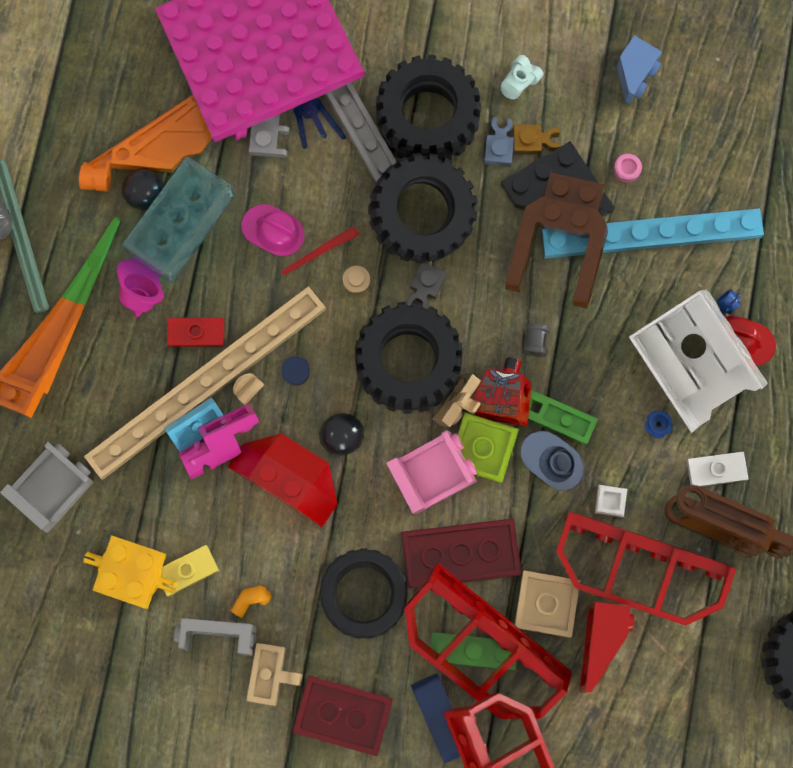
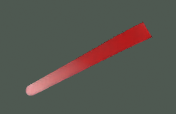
(334, 242)

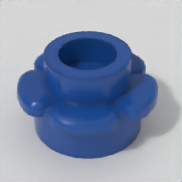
(728, 301)
(664, 419)

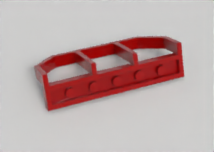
(659, 551)
(497, 626)
(472, 747)

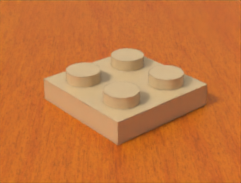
(546, 604)

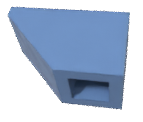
(635, 66)

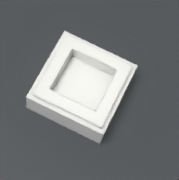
(610, 501)

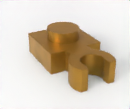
(530, 139)

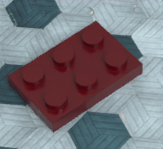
(342, 715)

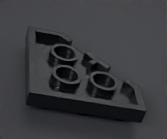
(532, 181)

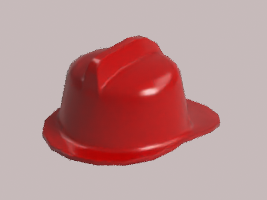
(755, 337)

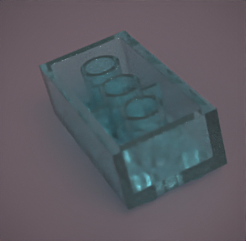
(173, 203)

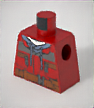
(504, 394)

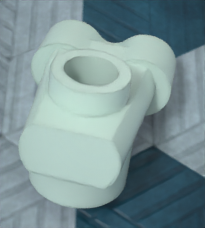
(520, 77)

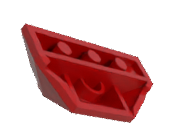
(289, 475)

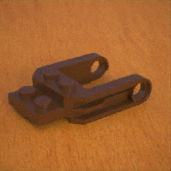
(570, 209)
(729, 523)

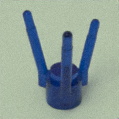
(311, 110)

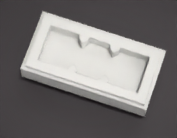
(717, 469)

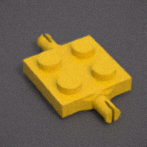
(129, 572)

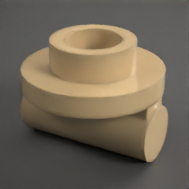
(246, 387)

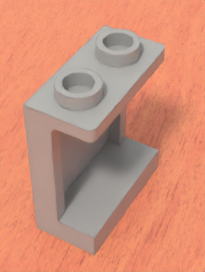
(49, 487)
(189, 627)

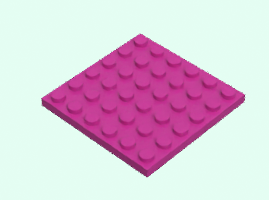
(257, 56)

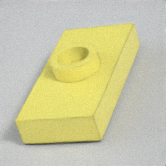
(190, 569)

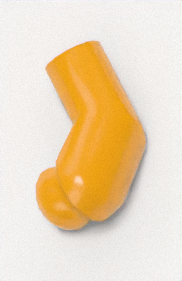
(250, 596)

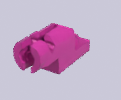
(219, 441)

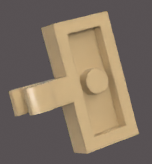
(458, 399)
(268, 674)

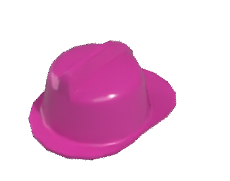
(273, 230)
(138, 286)

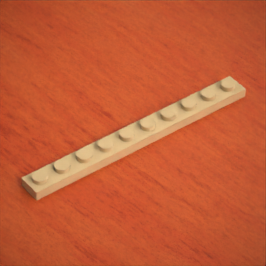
(205, 382)

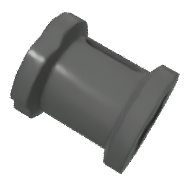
(536, 340)

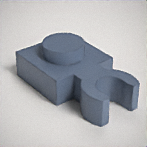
(498, 146)

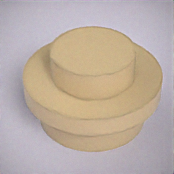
(356, 279)

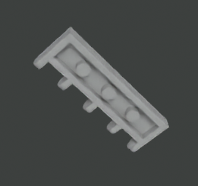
(265, 138)

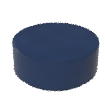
(295, 370)

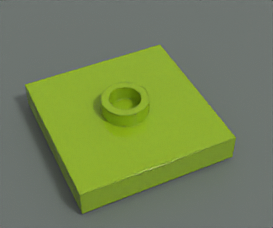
(487, 445)

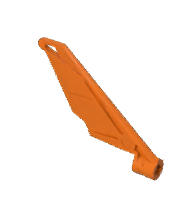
(154, 147)

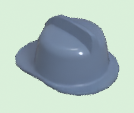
(552, 460)

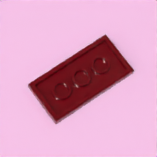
(465, 550)

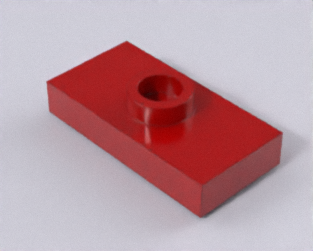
(196, 332)

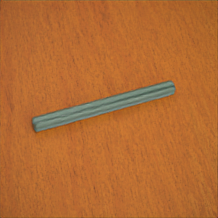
(22, 242)

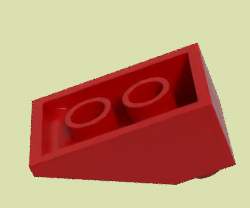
(605, 634)

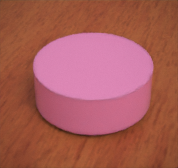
(627, 168)

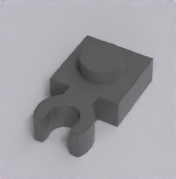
(426, 284)

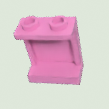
(433, 472)

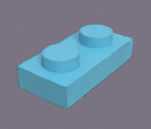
(185, 430)

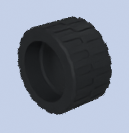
(348, 562)

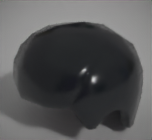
(141, 188)
(341, 434)

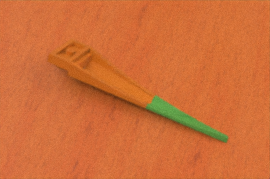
(37, 361)

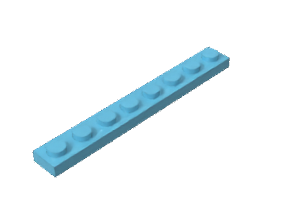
(662, 233)

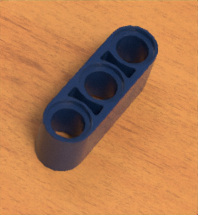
(433, 703)

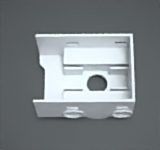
(702, 382)

